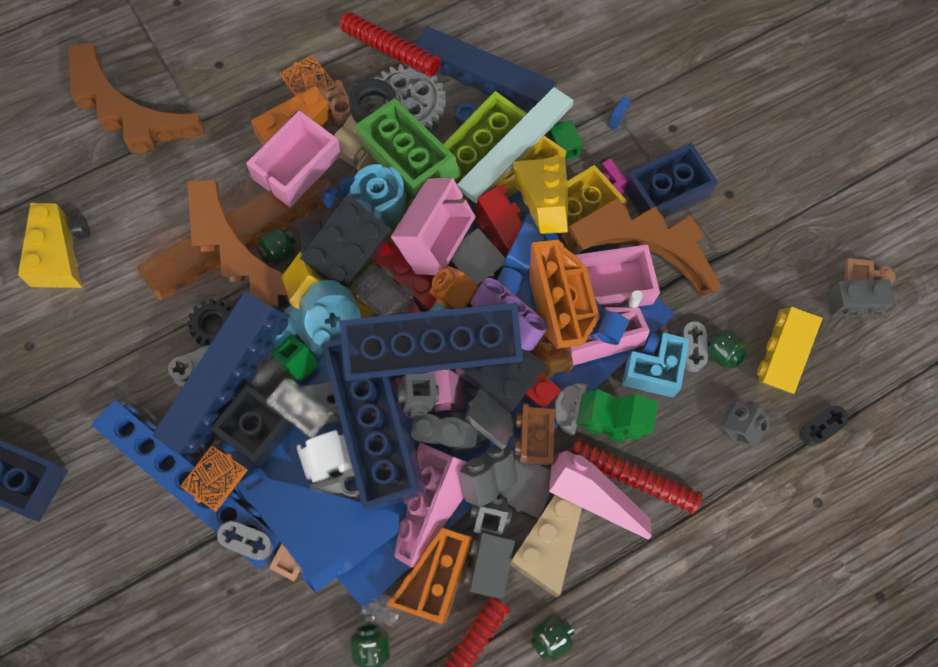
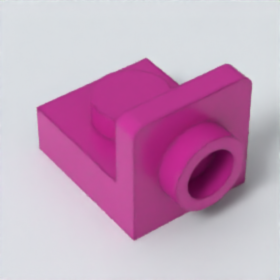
(614, 175)

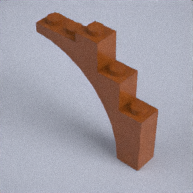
(115, 112)
(212, 229)
(675, 244)

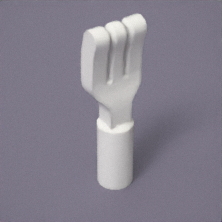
(634, 300)

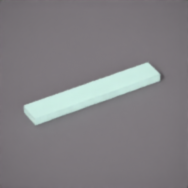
(515, 145)

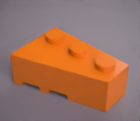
(309, 103)
(435, 579)

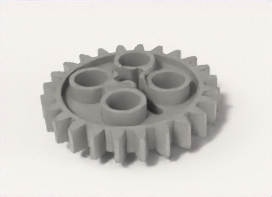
(413, 83)

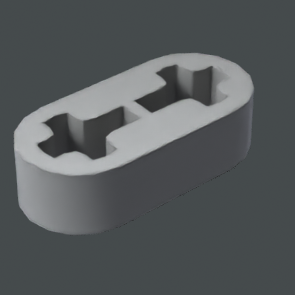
(700, 346)
(247, 534)

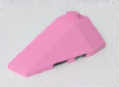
(589, 488)
(430, 511)

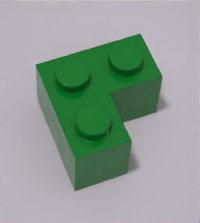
(615, 416)

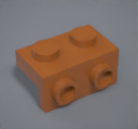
(536, 435)

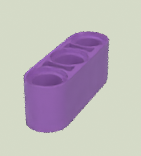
(531, 324)

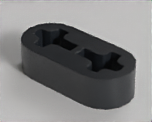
(827, 430)

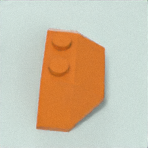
(562, 294)

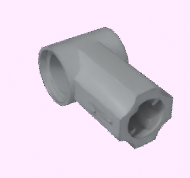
(337, 486)

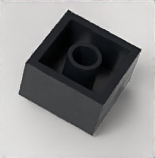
(252, 426)

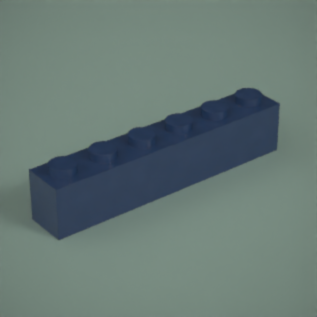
(485, 70)

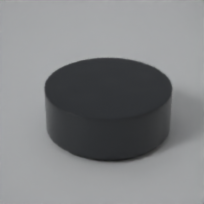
(79, 226)

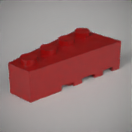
(498, 218)

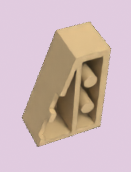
(548, 546)

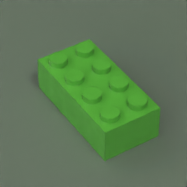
(405, 144)

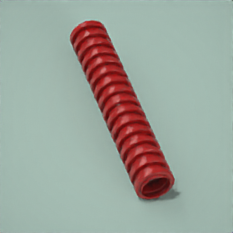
(390, 44)
(639, 477)
(478, 634)

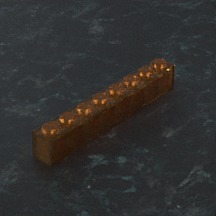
(185, 264)

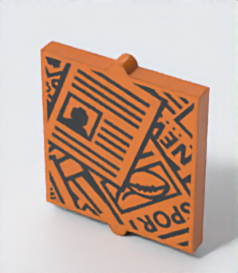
(305, 76)
(213, 478)

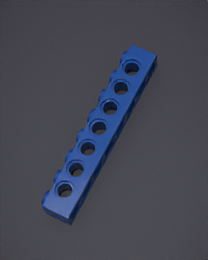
(112, 426)

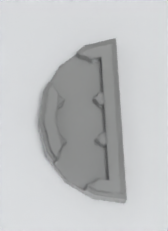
(567, 407)

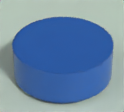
(464, 112)
(651, 344)

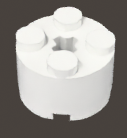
(324, 456)

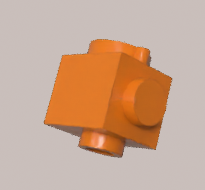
(452, 288)

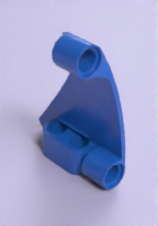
(516, 274)
(317, 528)

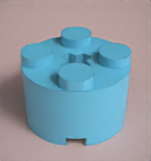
(382, 189)
(324, 307)

